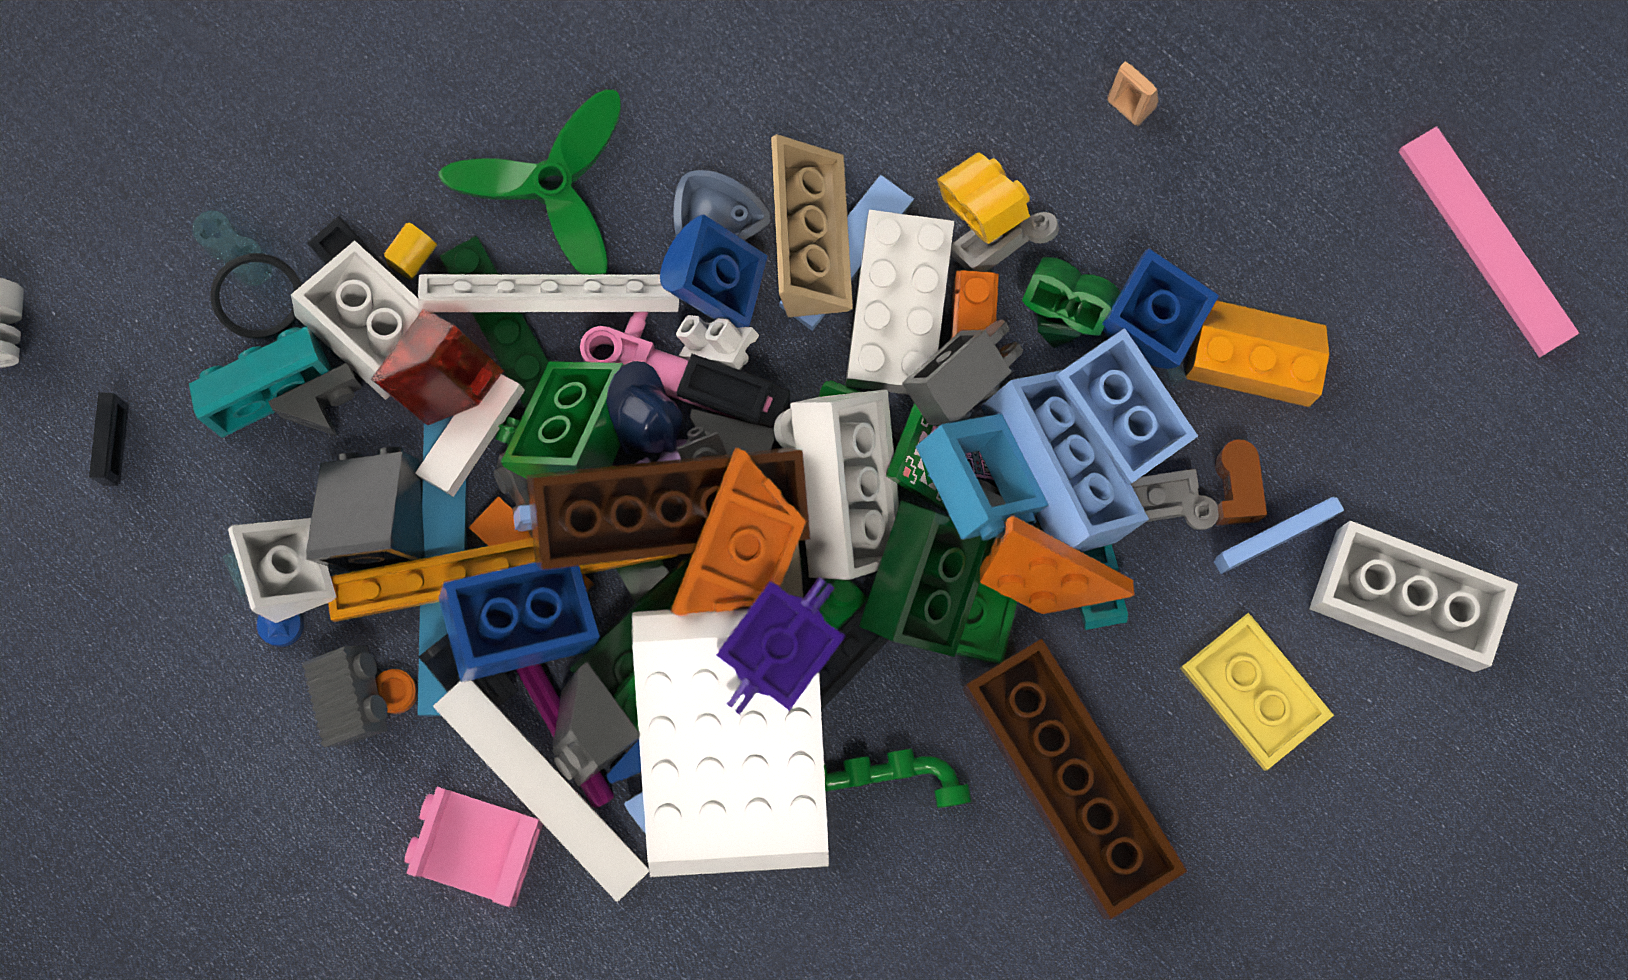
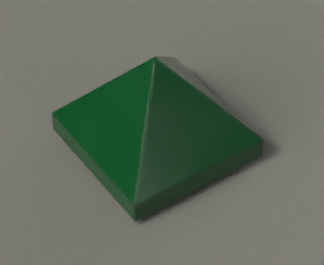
(1055, 330)

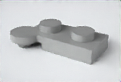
(979, 256)
(1176, 496)

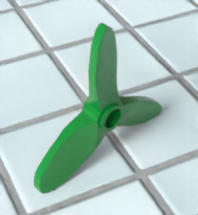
(571, 156)

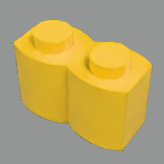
(984, 197)

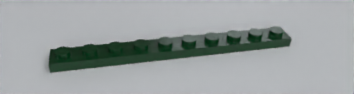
(525, 364)

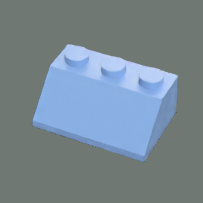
(1126, 406)

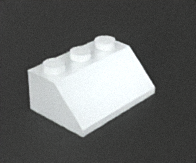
(356, 310)

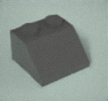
(589, 728)

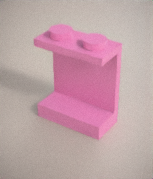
(473, 846)

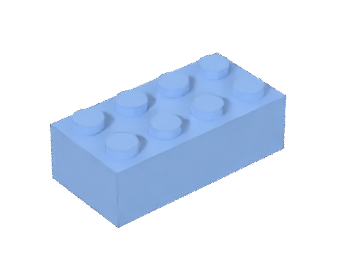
(1081, 483)

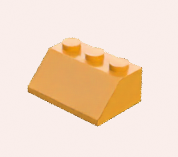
(1260, 354)

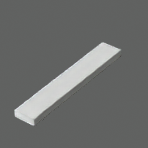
(543, 293)
(541, 788)

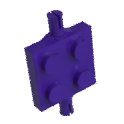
(780, 646)

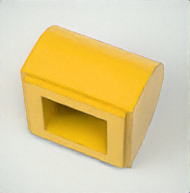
(409, 251)

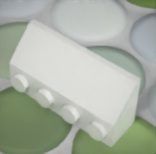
(847, 489)

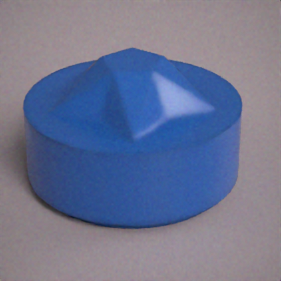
(281, 633)

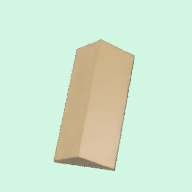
(811, 228)

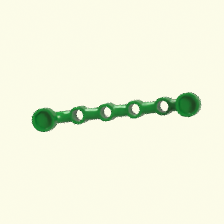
(901, 765)

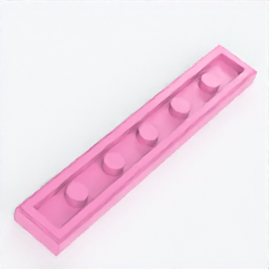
(1488, 242)

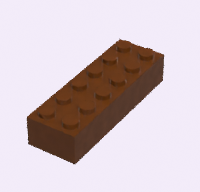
(642, 506)
(1074, 780)

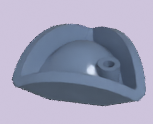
(720, 200)

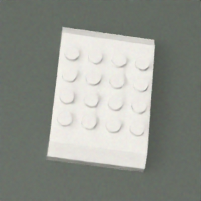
(718, 783)

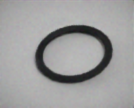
(226, 269)

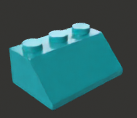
(240, 391)

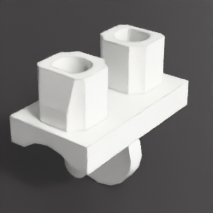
(716, 341)

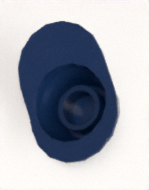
(642, 411)

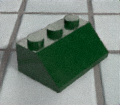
(925, 581)

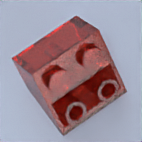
(436, 370)

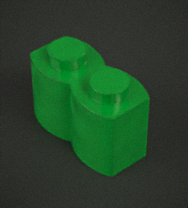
(1065, 293)

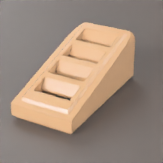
(1133, 94)

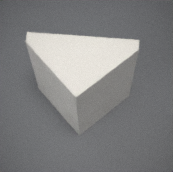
(276, 568)

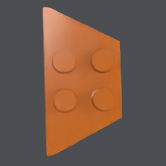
(742, 543)
(1048, 572)

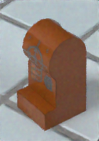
(1242, 484)

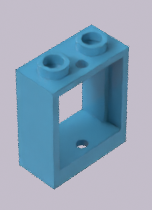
(958, 486)

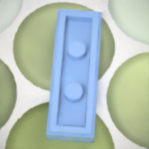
(1278, 534)

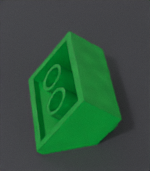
(566, 422)

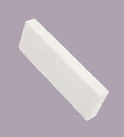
(468, 437)

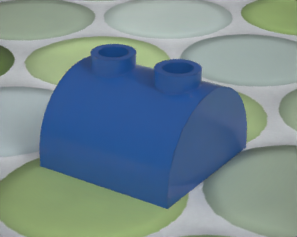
(714, 271)
(1160, 310)

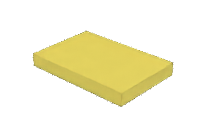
(1256, 691)

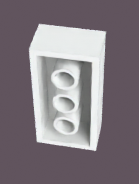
(898, 299)
(1413, 596)

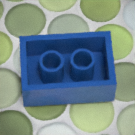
(516, 619)

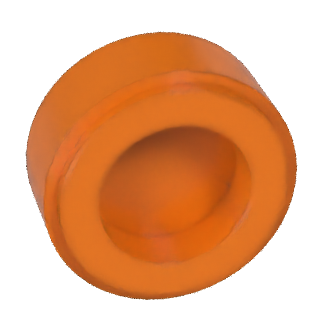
(397, 690)

